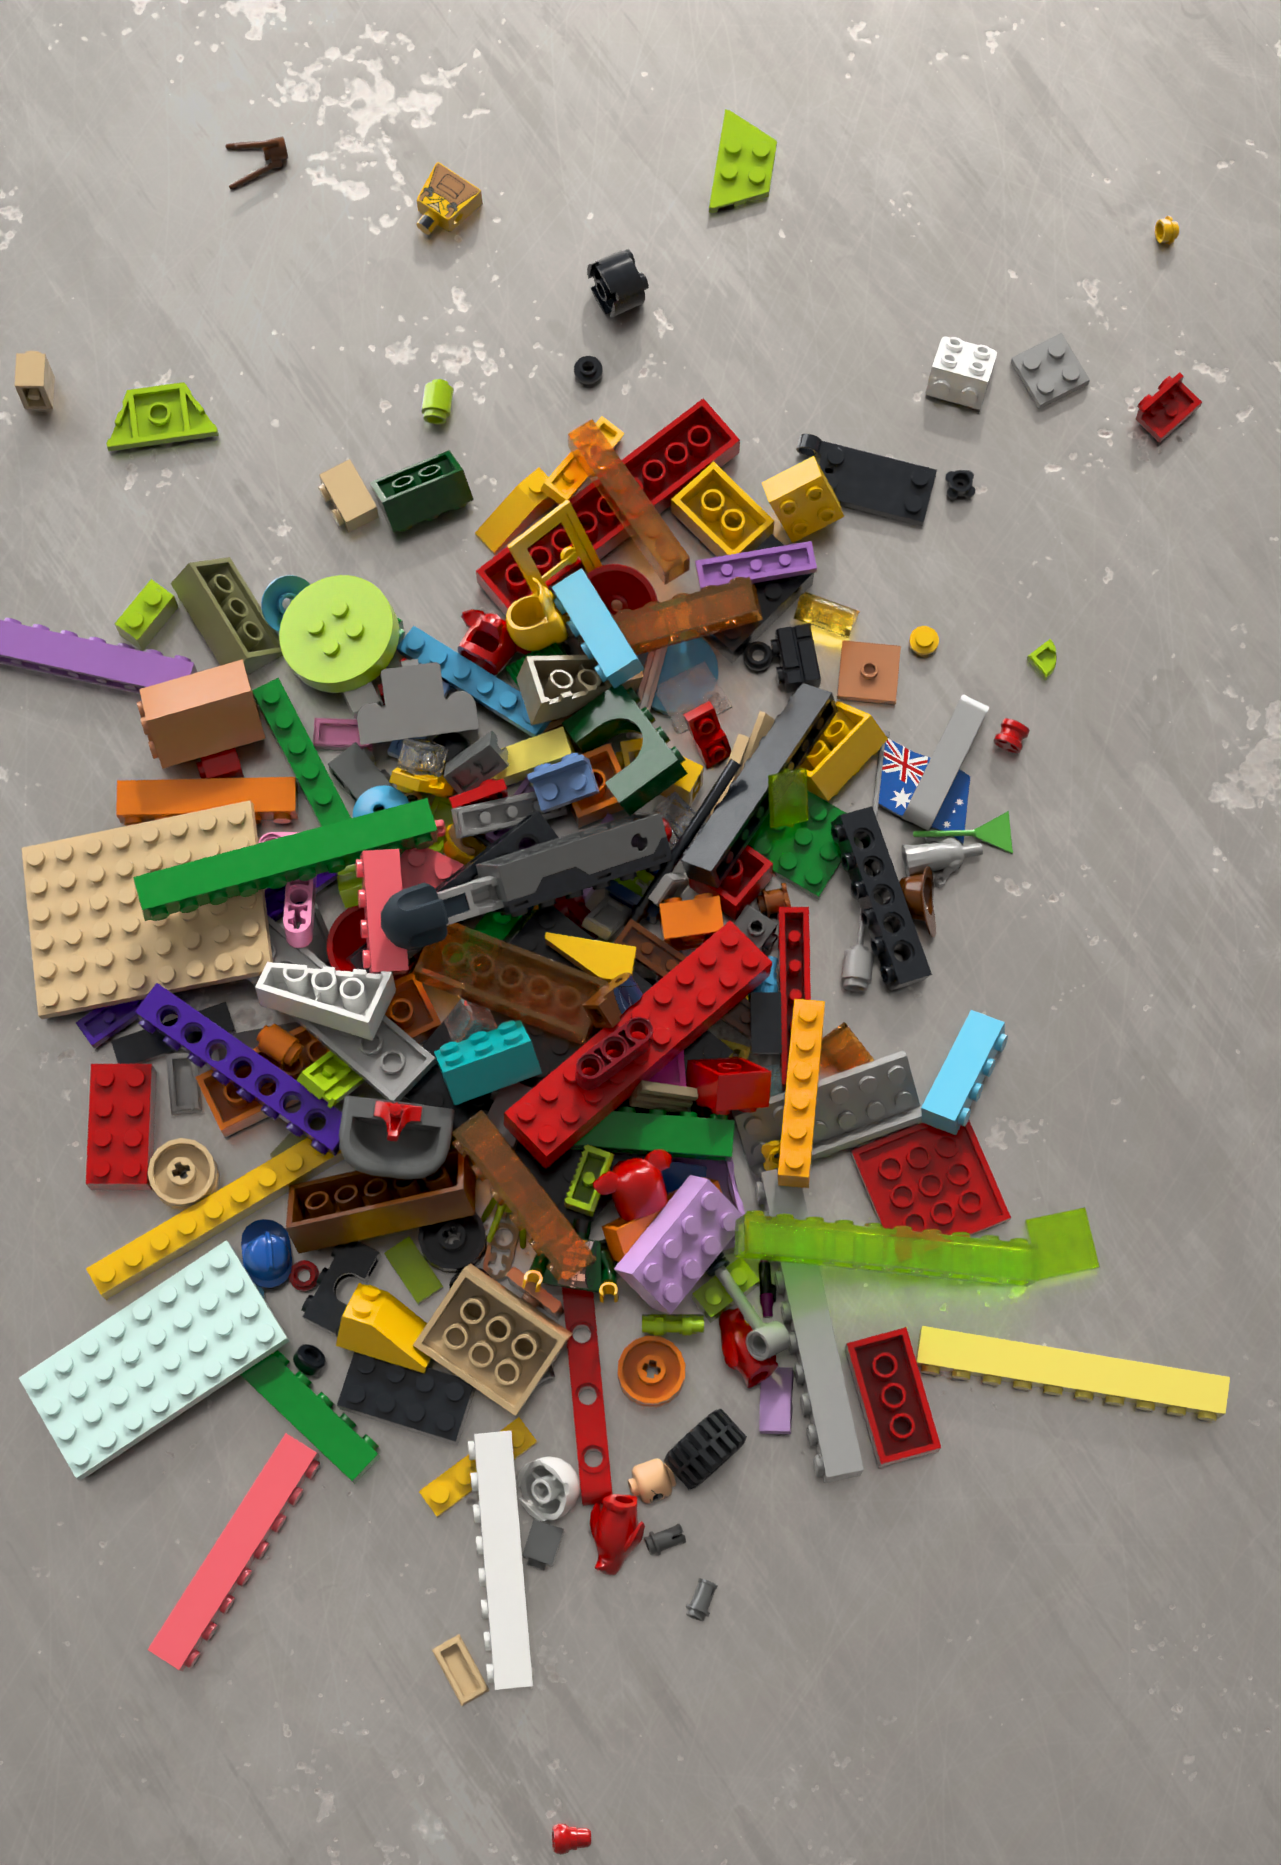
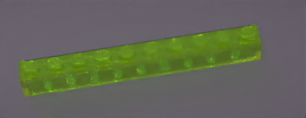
(885, 1249)

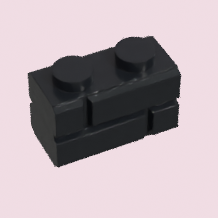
(796, 657)

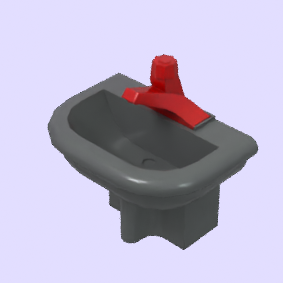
(394, 1137)

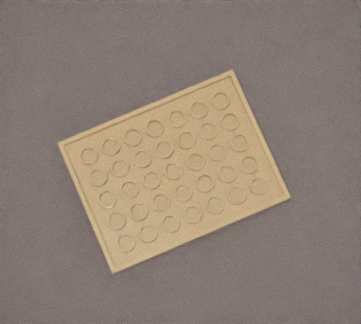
(91, 930)

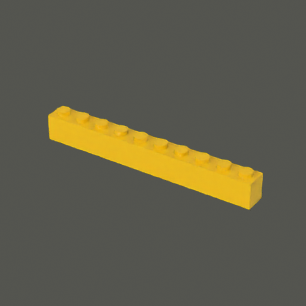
(208, 1217)

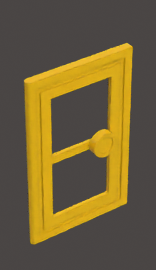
(582, 546)

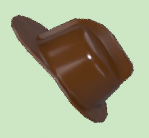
(919, 897)

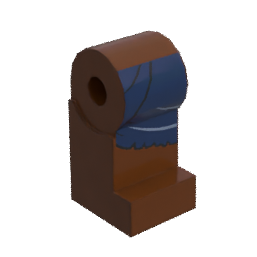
(613, 1000)

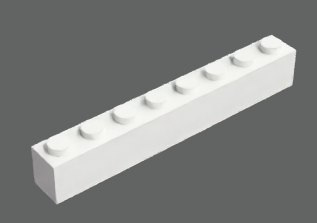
(502, 1560)

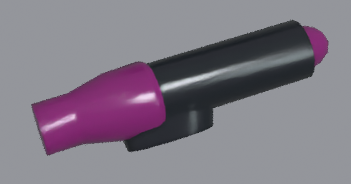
(767, 1289)

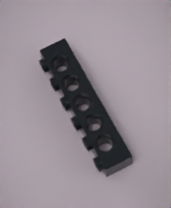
(885, 883)

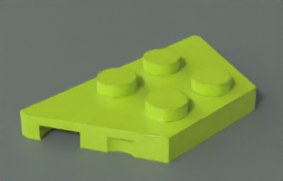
(742, 163)
(159, 417)

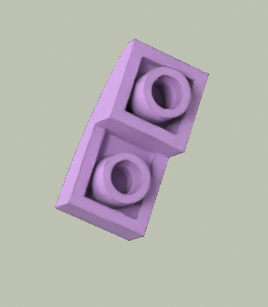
(776, 1402)

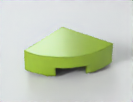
(1044, 659)

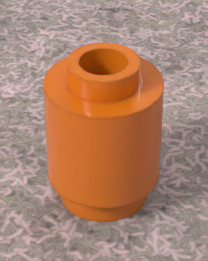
(279, 1044)

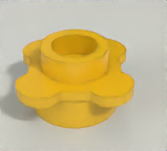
(768, 1151)

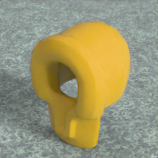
(536, 621)

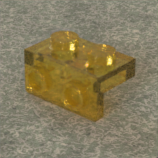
(826, 614)

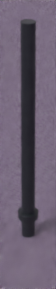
(686, 838)

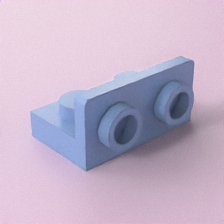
(563, 782)

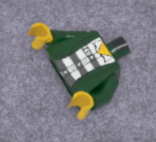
(597, 1278)

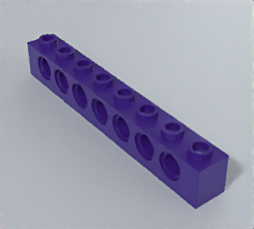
(162, 1003)

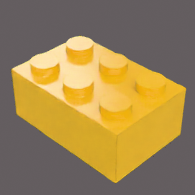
(721, 513)

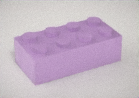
(679, 1244)

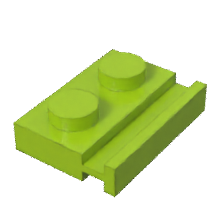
(330, 1079)

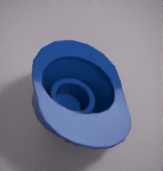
(266, 1253)

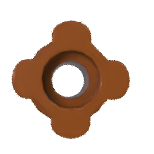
(771, 900)

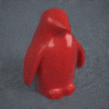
(733, 1342)
(615, 1531)

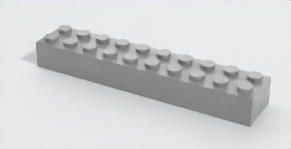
(814, 1345)

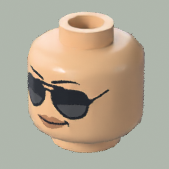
(651, 1481)

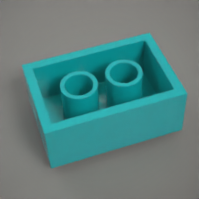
(487, 1061)

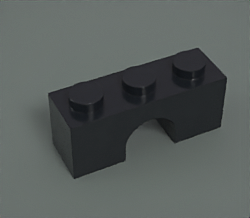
(349, 1261)

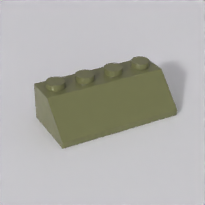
(227, 613)

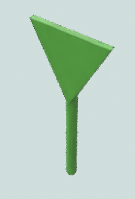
(995, 832)

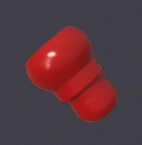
(569, 1838)

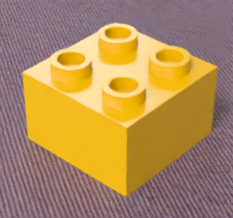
(802, 499)

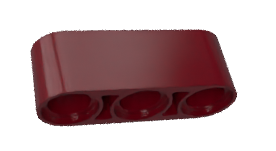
(619, 1040)

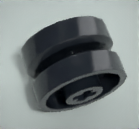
(456, 1256)

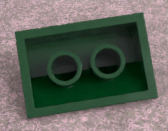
(422, 491)

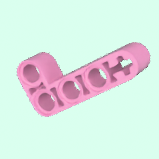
(296, 892)

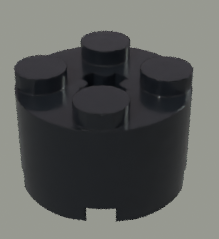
(617, 283)

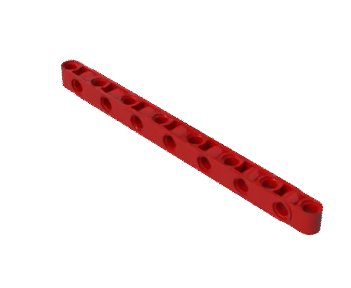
(586, 1374)

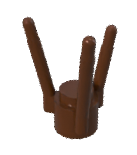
(272, 149)

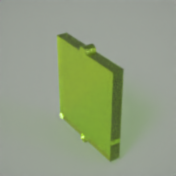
(788, 797)

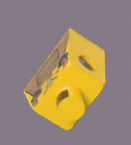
(446, 200)

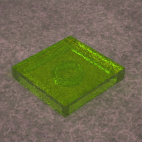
(1063, 1243)

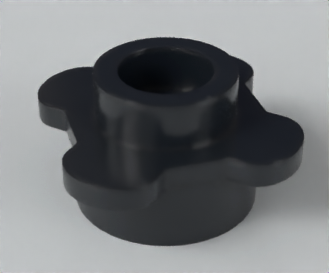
(963, 476)

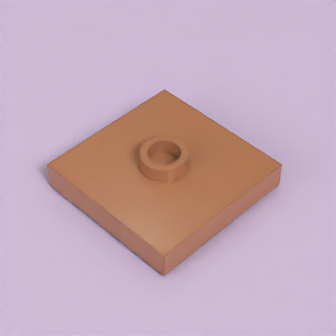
(868, 672)
(542, 1298)

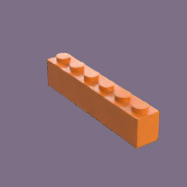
(158, 799)

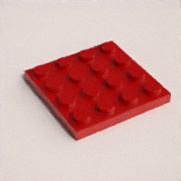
(931, 1181)

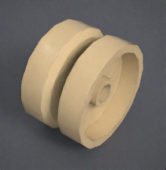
(179, 1157)

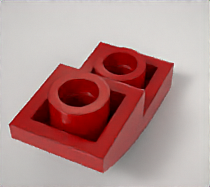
(707, 734)

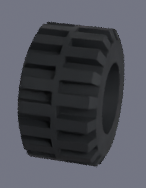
(705, 1449)

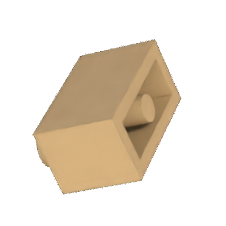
(34, 380)
(348, 496)

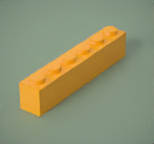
(801, 1093)

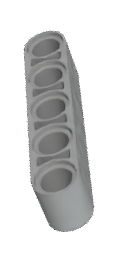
(945, 762)

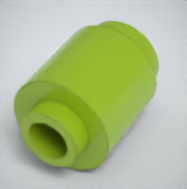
(437, 401)

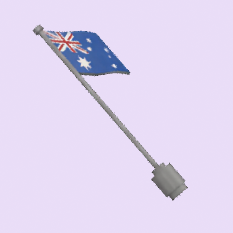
(895, 783)

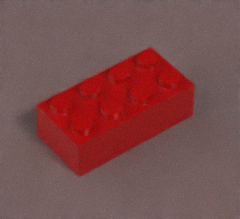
(120, 1126)
(892, 1397)

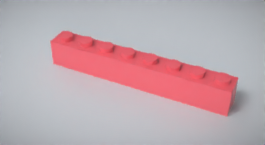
(234, 1552)

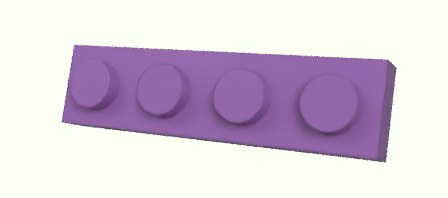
(758, 564)

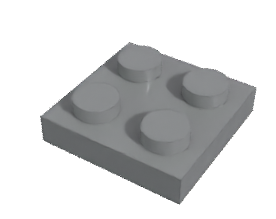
(1050, 371)

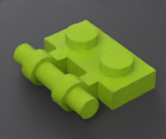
(672, 1323)

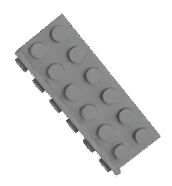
(849, 1110)

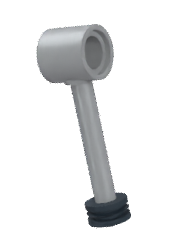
(766, 1338)

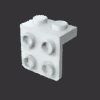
(961, 372)

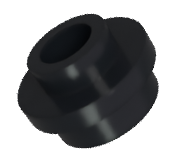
(588, 377)
(758, 647)

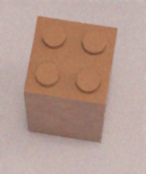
(200, 714)

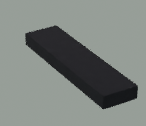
(144, 1046)

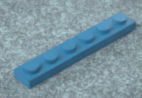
(471, 678)

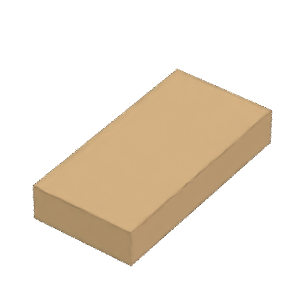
(460, 1670)

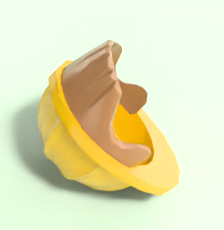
(461, 848)

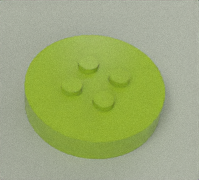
(339, 633)

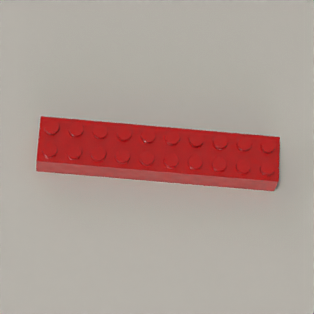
(660, 468)
(680, 1011)

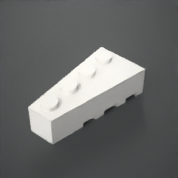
(328, 997)

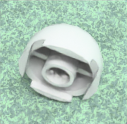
(548, 1488)

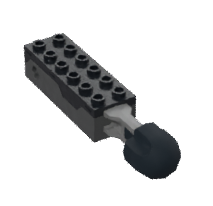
(531, 878)

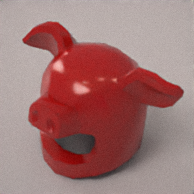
(487, 641)
(637, 1185)

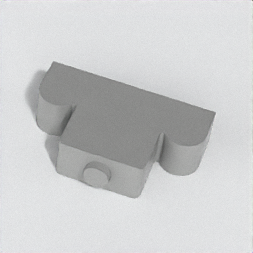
(415, 706)

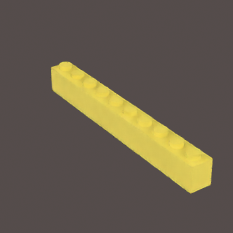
(1072, 1372)

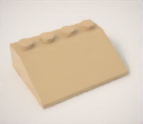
(492, 1339)

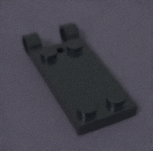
(872, 480)

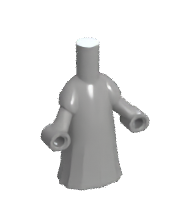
(943, 854)

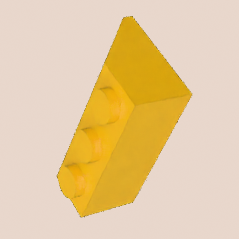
(842, 750)

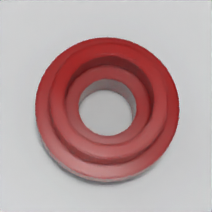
(299, 1267)

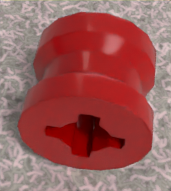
(1011, 736)

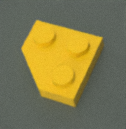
(422, 783)

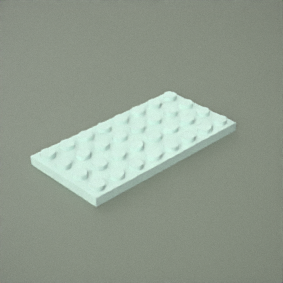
(153, 1360)

